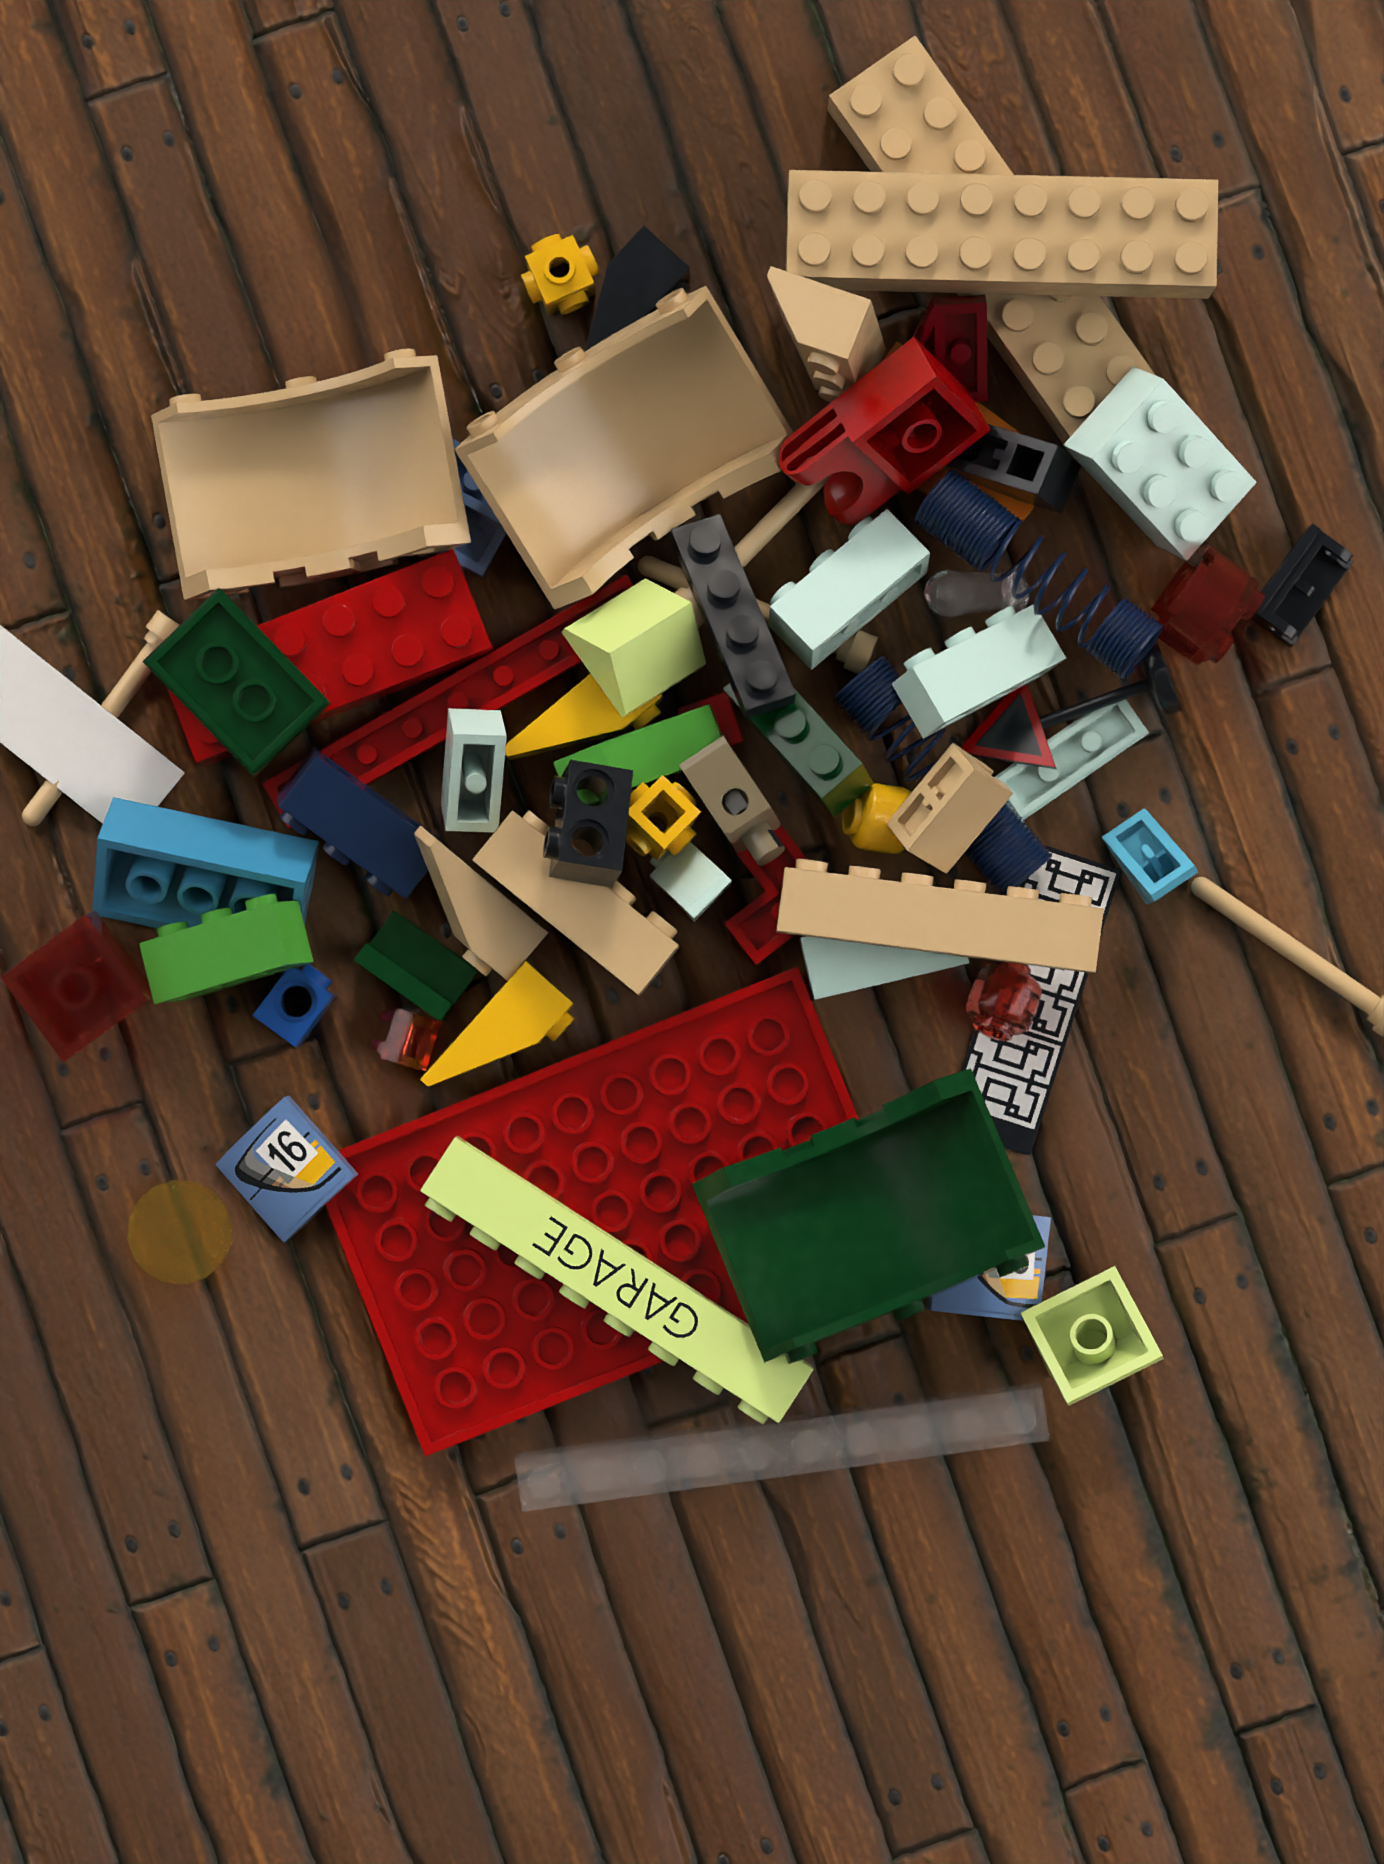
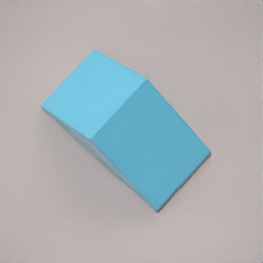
(1148, 856)

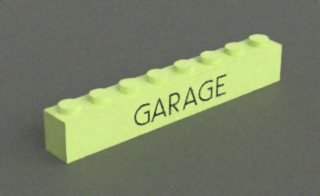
(612, 1277)

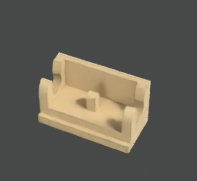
(949, 808)

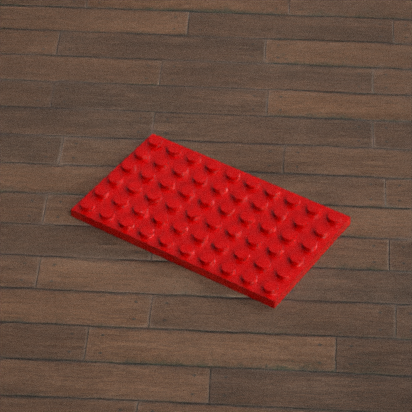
(615, 1142)

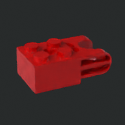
(884, 434)

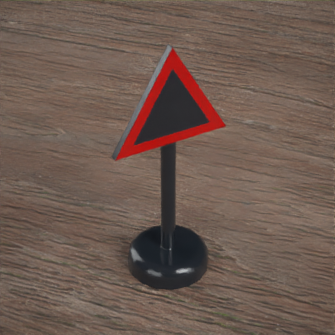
(1017, 732)

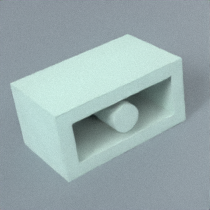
(473, 770)

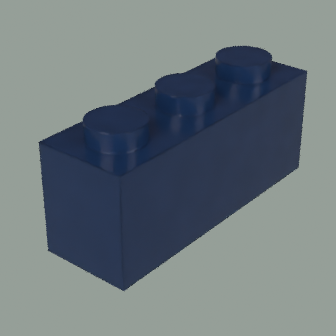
(354, 823)

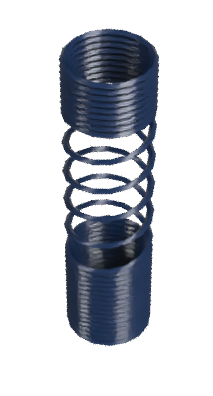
(979, 533)
(1006, 847)

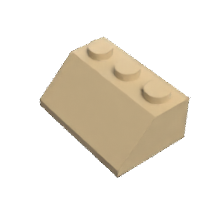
(830, 330)

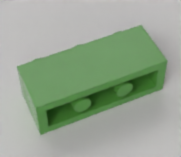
(225, 949)

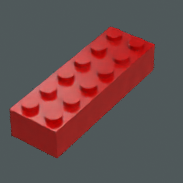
(371, 641)

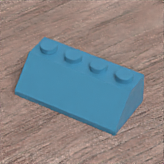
(177, 865)

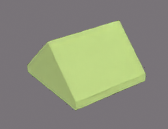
(638, 644)
(1091, 1336)

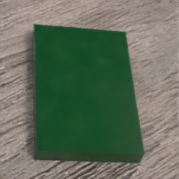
(236, 682)

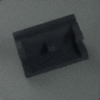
(1302, 584)

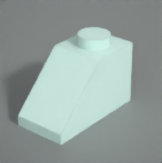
(690, 880)

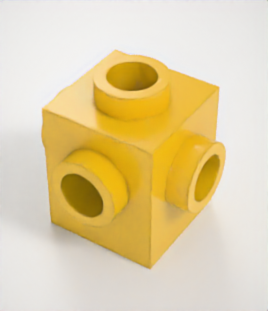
(563, 293)
(671, 804)

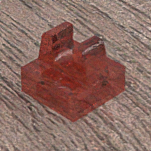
(408, 1039)

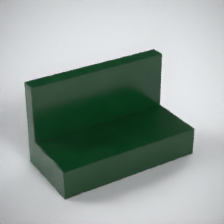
(417, 966)

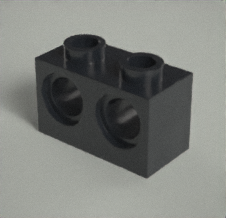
(598, 825)

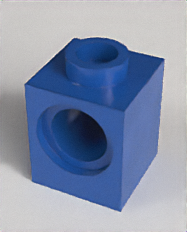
(277, 1018)

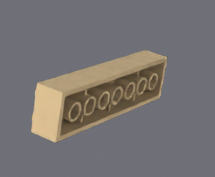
(1003, 233)
(1057, 346)

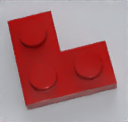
(757, 922)

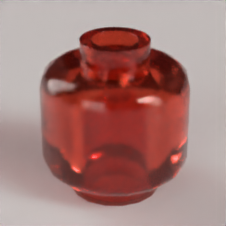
(1003, 1000)

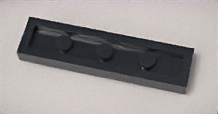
(732, 616)

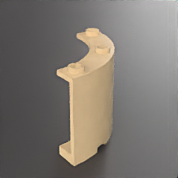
(625, 443)
(311, 478)

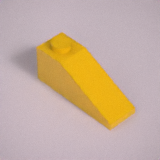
(579, 718)
(512, 1021)

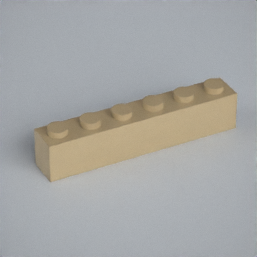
(938, 918)

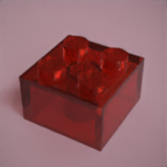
(78, 985)

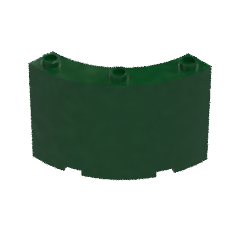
(869, 1217)

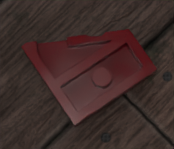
(957, 337)

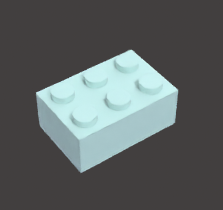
(1160, 463)

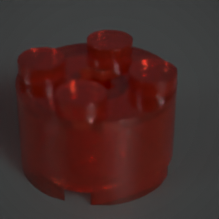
(1205, 605)

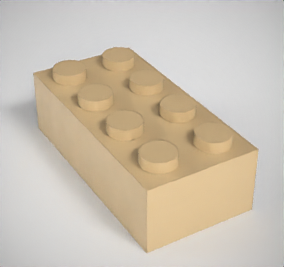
(587, 914)

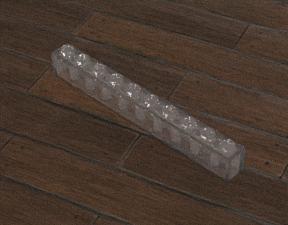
(781, 1449)

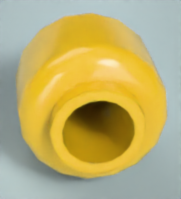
(868, 819)

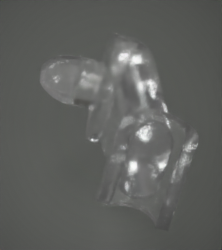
(964, 593)

